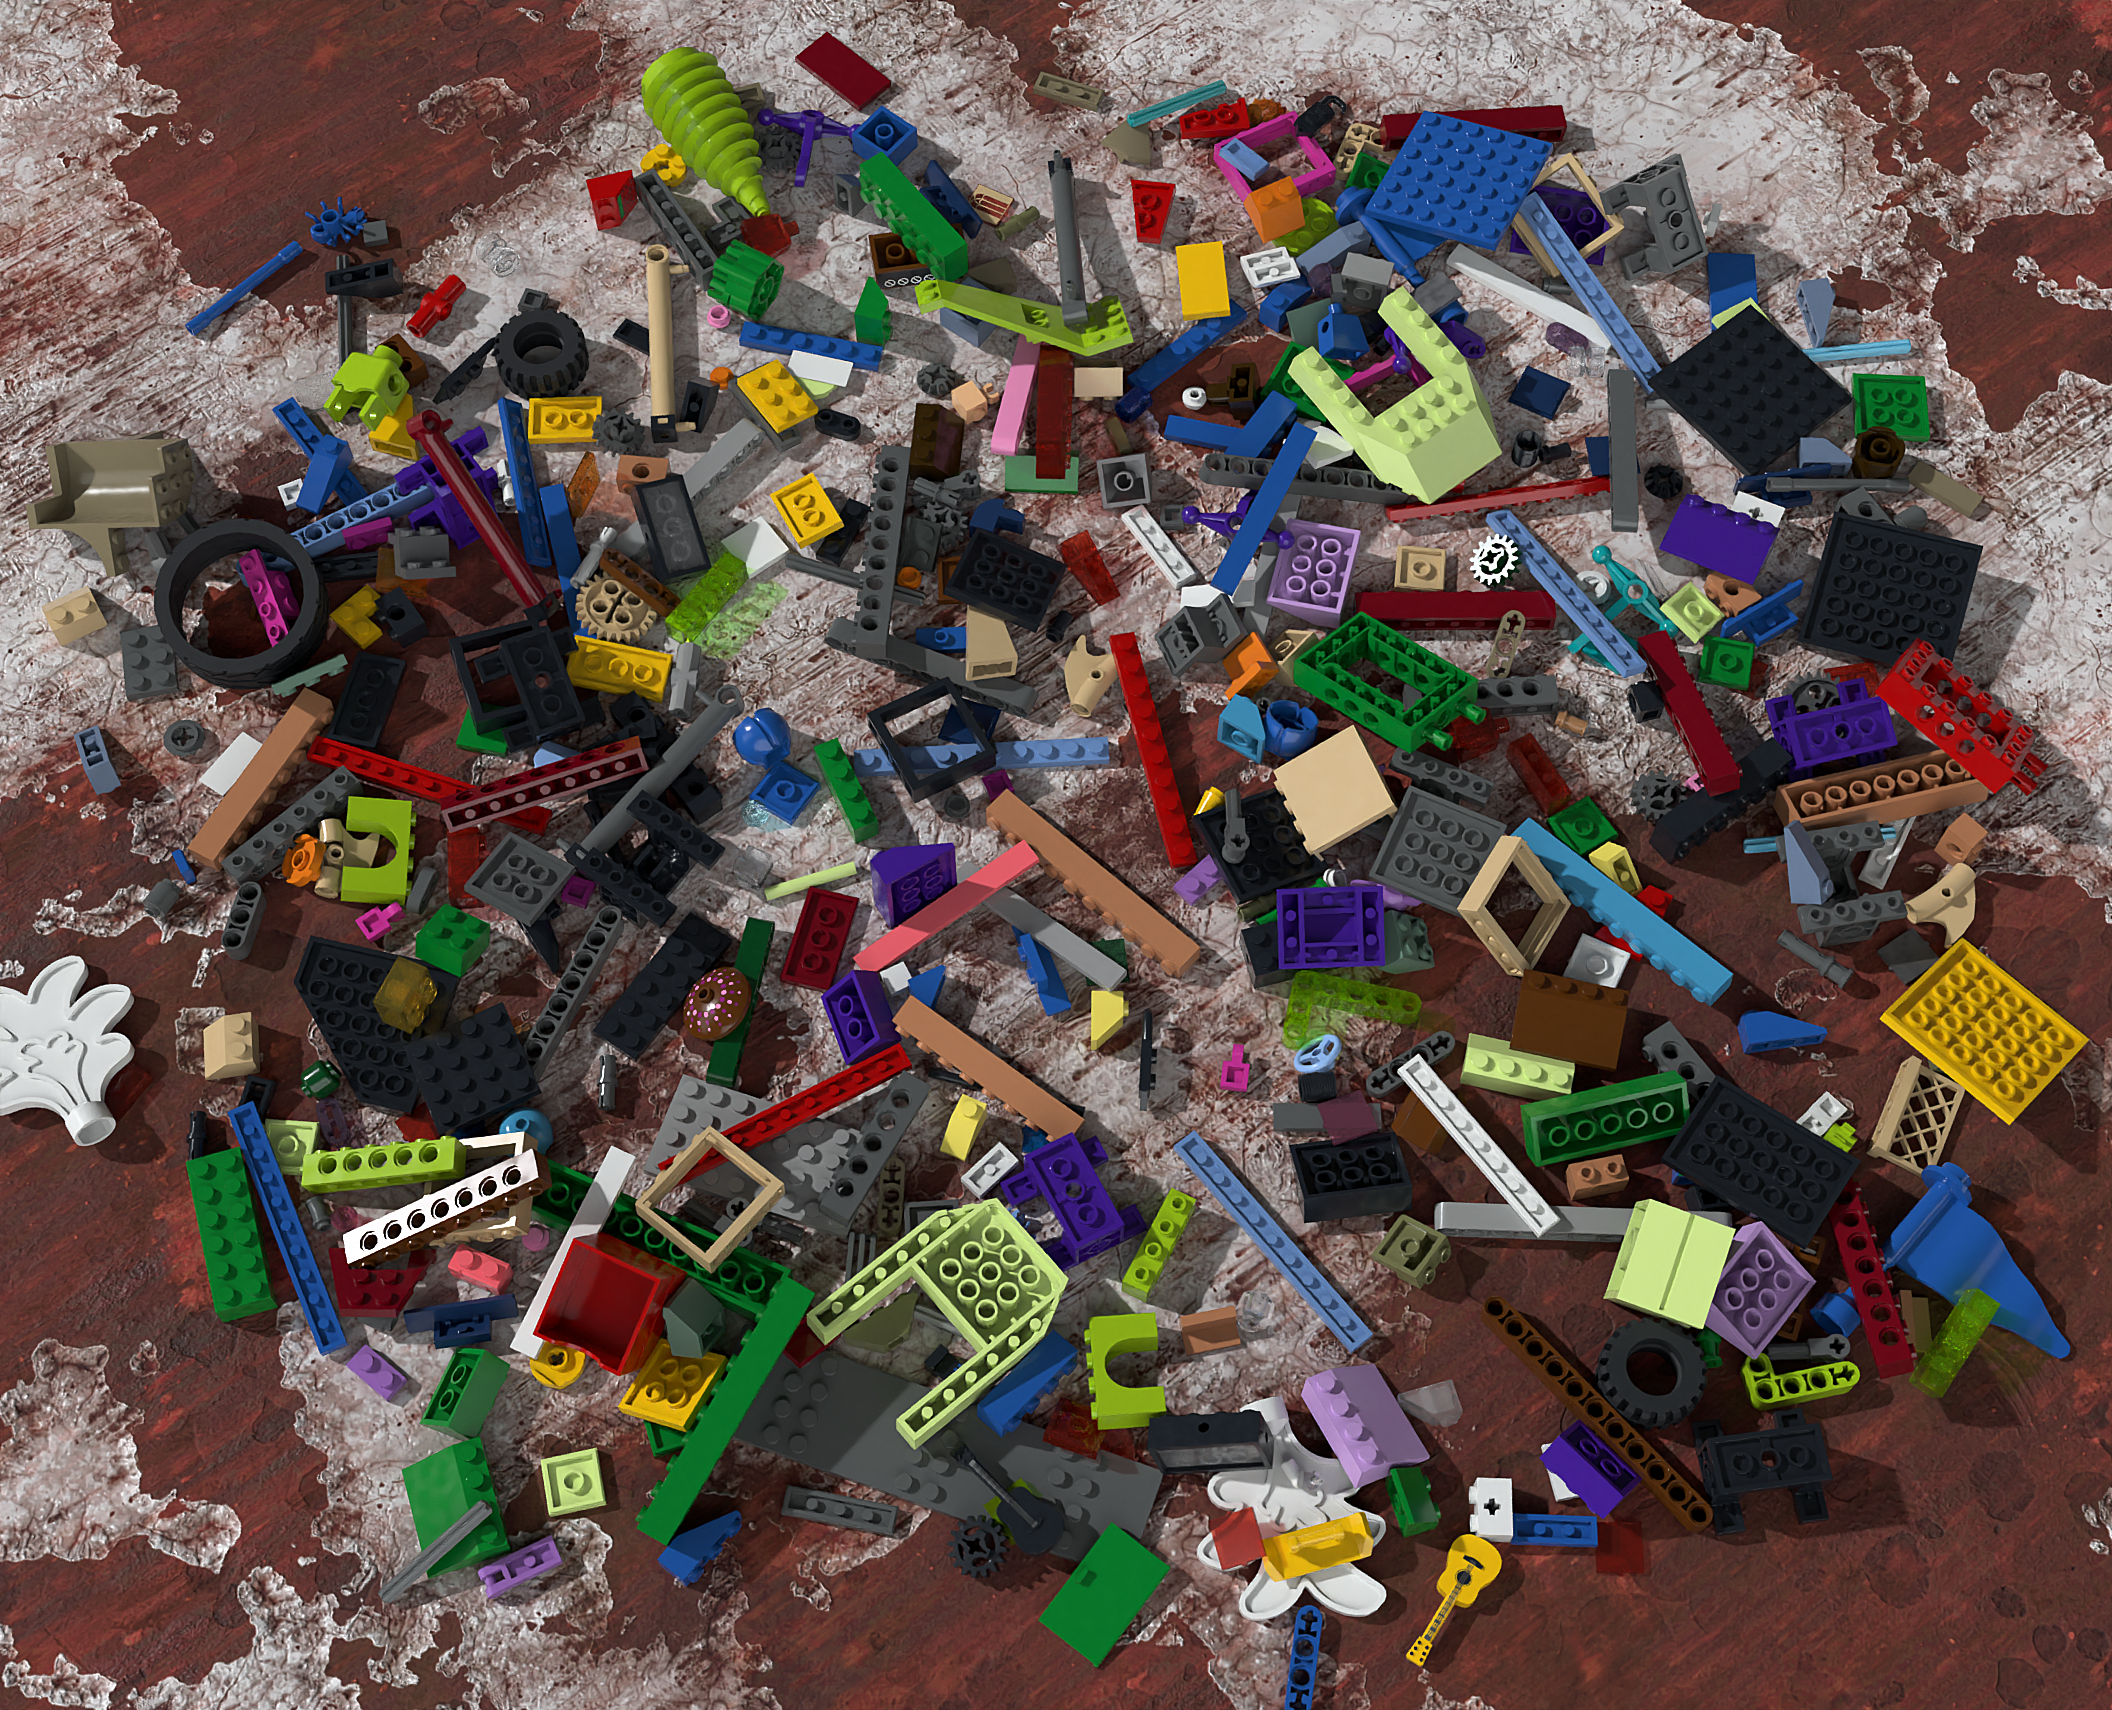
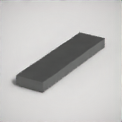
(1306, 1117)
(840, 1510)

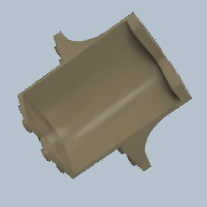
(112, 487)

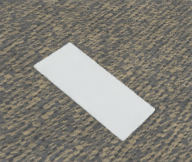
(819, 368)
(231, 764)

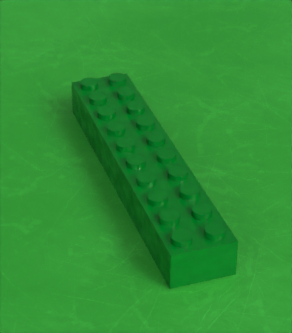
(738, 1283)
(726, 1411)

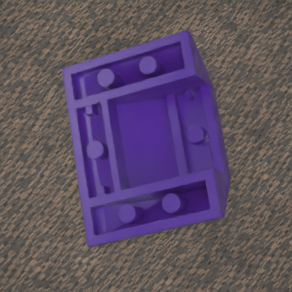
(1330, 927)

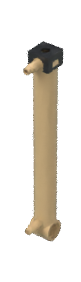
(663, 409)

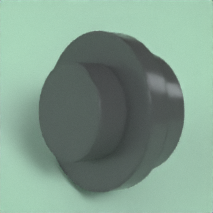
(957, 806)

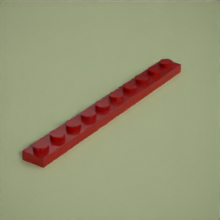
(1496, 499)
(1152, 750)
(412, 779)
(803, 1107)

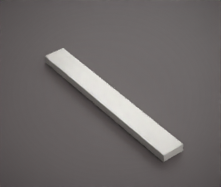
(1525, 294)
(1478, 1145)
(587, 1221)

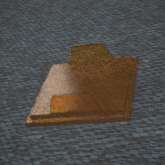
(388, 581)

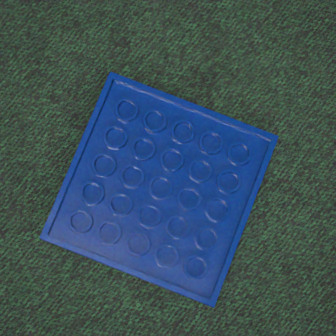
(1459, 180)

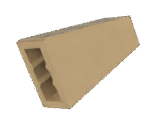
(988, 646)

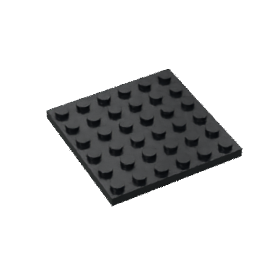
(1749, 391)
(1886, 589)

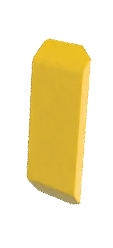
(1318, 1547)

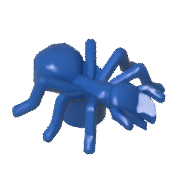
(334, 222)

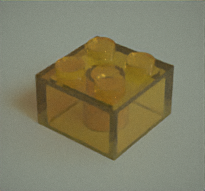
(405, 995)

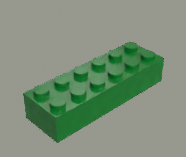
(913, 218)
(1605, 1118)
(231, 1235)

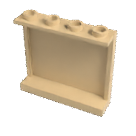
(1334, 790)

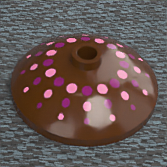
(717, 1004)

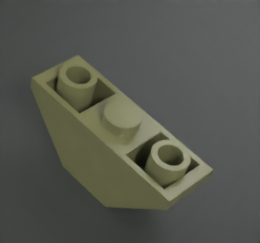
(885, 1326)

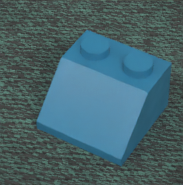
(1242, 728)

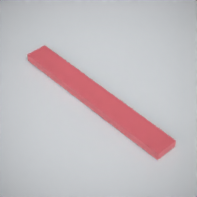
(947, 908)

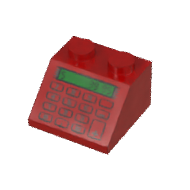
(612, 198)

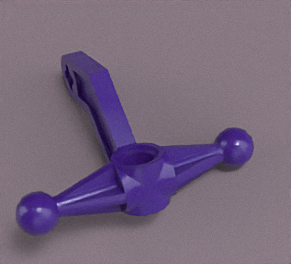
(810, 126)
(1458, 334)
(1224, 522)

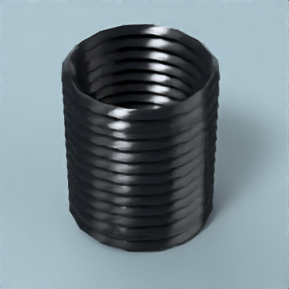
(1530, 440)
(1317, 1086)

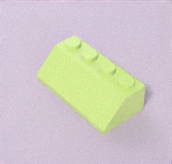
(1498, 1068)

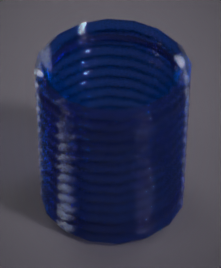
(1133, 404)

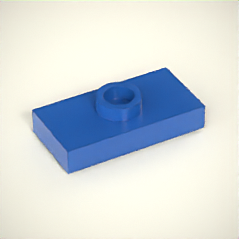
(942, 639)

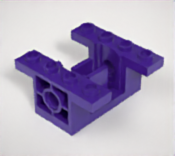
(445, 507)
(1812, 735)
(1088, 1221)

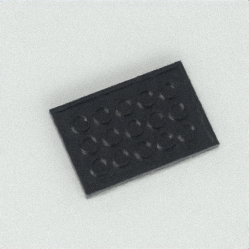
(1760, 1161)

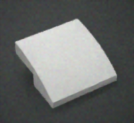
(1269, 267)
(1327, 448)

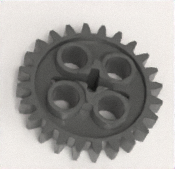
(1821, 686)

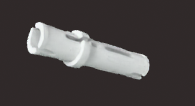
(591, 561)

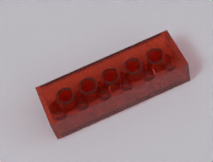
(1054, 412)

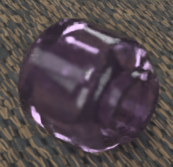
(1320, 279)

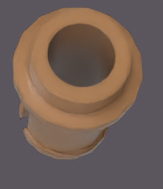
(1571, 723)

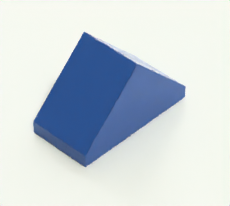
(928, 986)

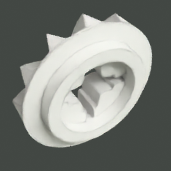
(1594, 579)

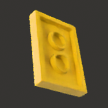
(777, 396)
(563, 419)
(806, 510)

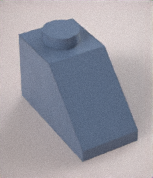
(1821, 451)

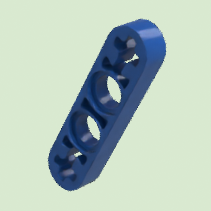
(1300, 1662)

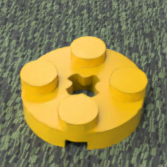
(662, 156)
(559, 1375)

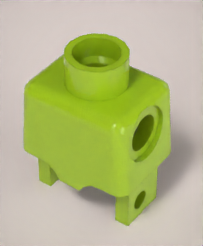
(368, 384)

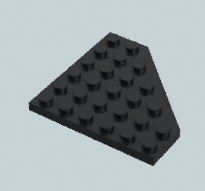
(339, 991)

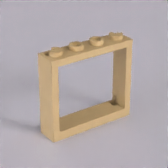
(1589, 186)
(1544, 925)
(519, 1215)
(741, 1227)

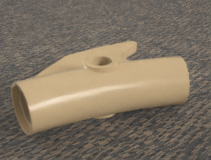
(1087, 677)
(340, 852)
(1947, 903)

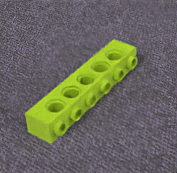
(448, 1165)

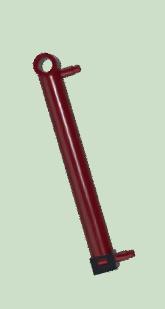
(430, 432)

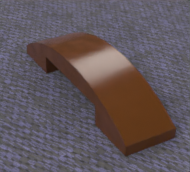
(1809, 1260)

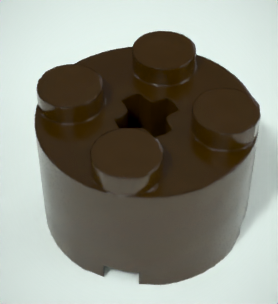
(1877, 454)

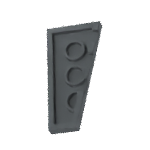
(782, 440)

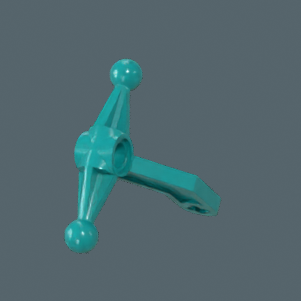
(1623, 579)

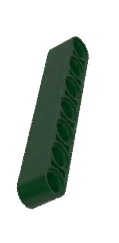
(751, 961)

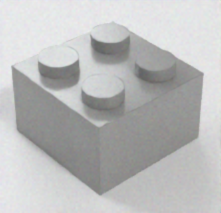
(1366, 280)

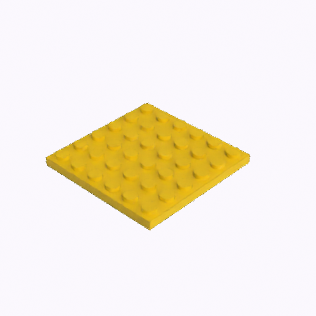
(1984, 1030)

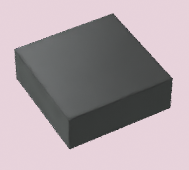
(375, 233)
(532, 299)
(1171, 517)

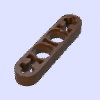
(638, 585)

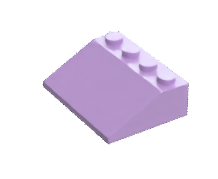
(1315, 572)
(1756, 1289)
(1362, 1422)

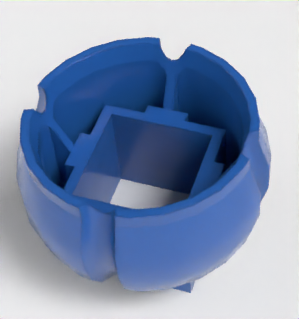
(1289, 729)
(763, 738)

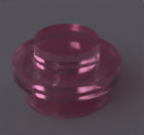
(344, 1218)

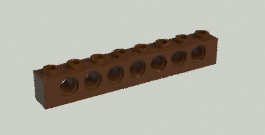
(448, 1210)

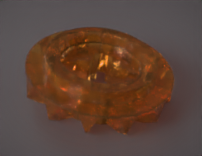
(1255, 110)

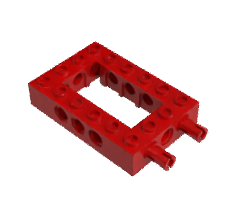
(1998, 743)

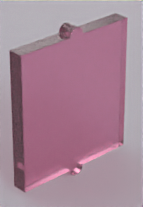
(1347, 1117)

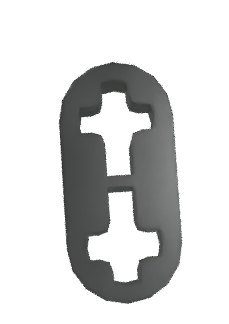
(423, 890)

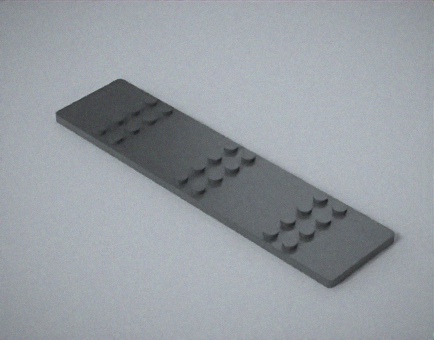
(844, 1424)

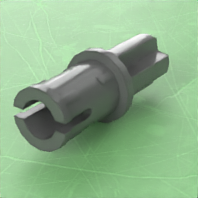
(937, 492)

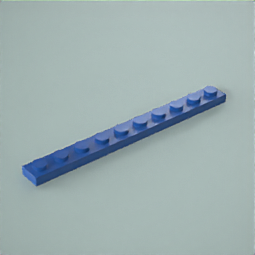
(288, 1229)

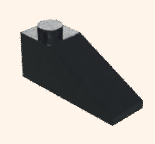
(370, 280)

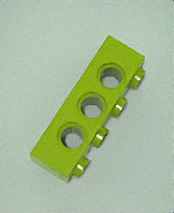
(1158, 1245)

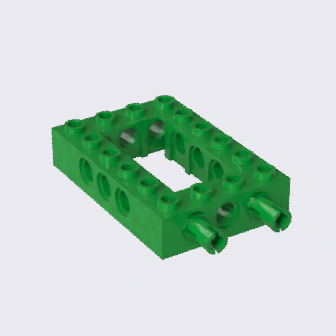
(1446, 687)

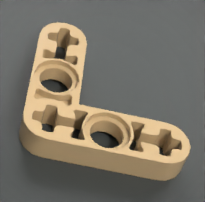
(1358, 143)

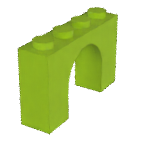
(393, 821)
(1115, 1404)

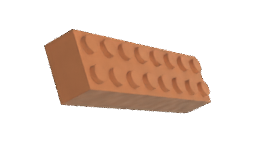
(1879, 792)

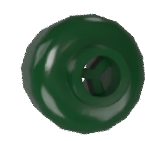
(320, 1079)

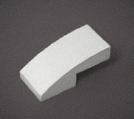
(1822, 1114)

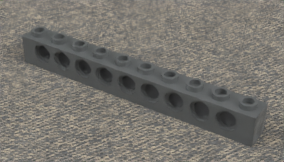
(882, 553)

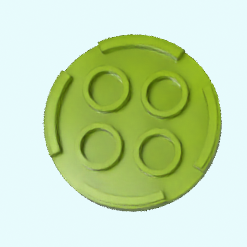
(1319, 224)

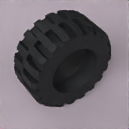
(536, 330)
(1670, 1345)

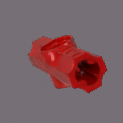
(436, 306)

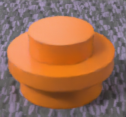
(722, 376)
(909, 577)

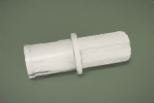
(506, 483)

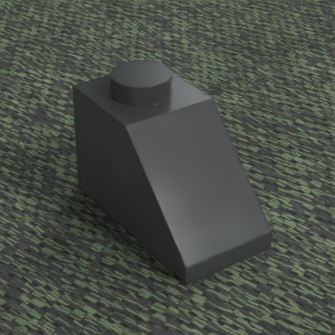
(847, 194)

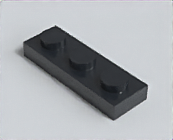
(839, 542)

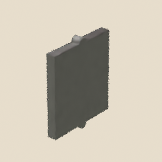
(1436, 294)
(1908, 956)

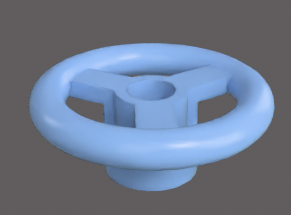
(1320, 1056)

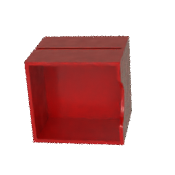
(609, 1302)

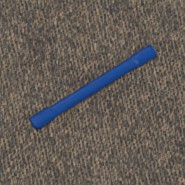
(204, 318)

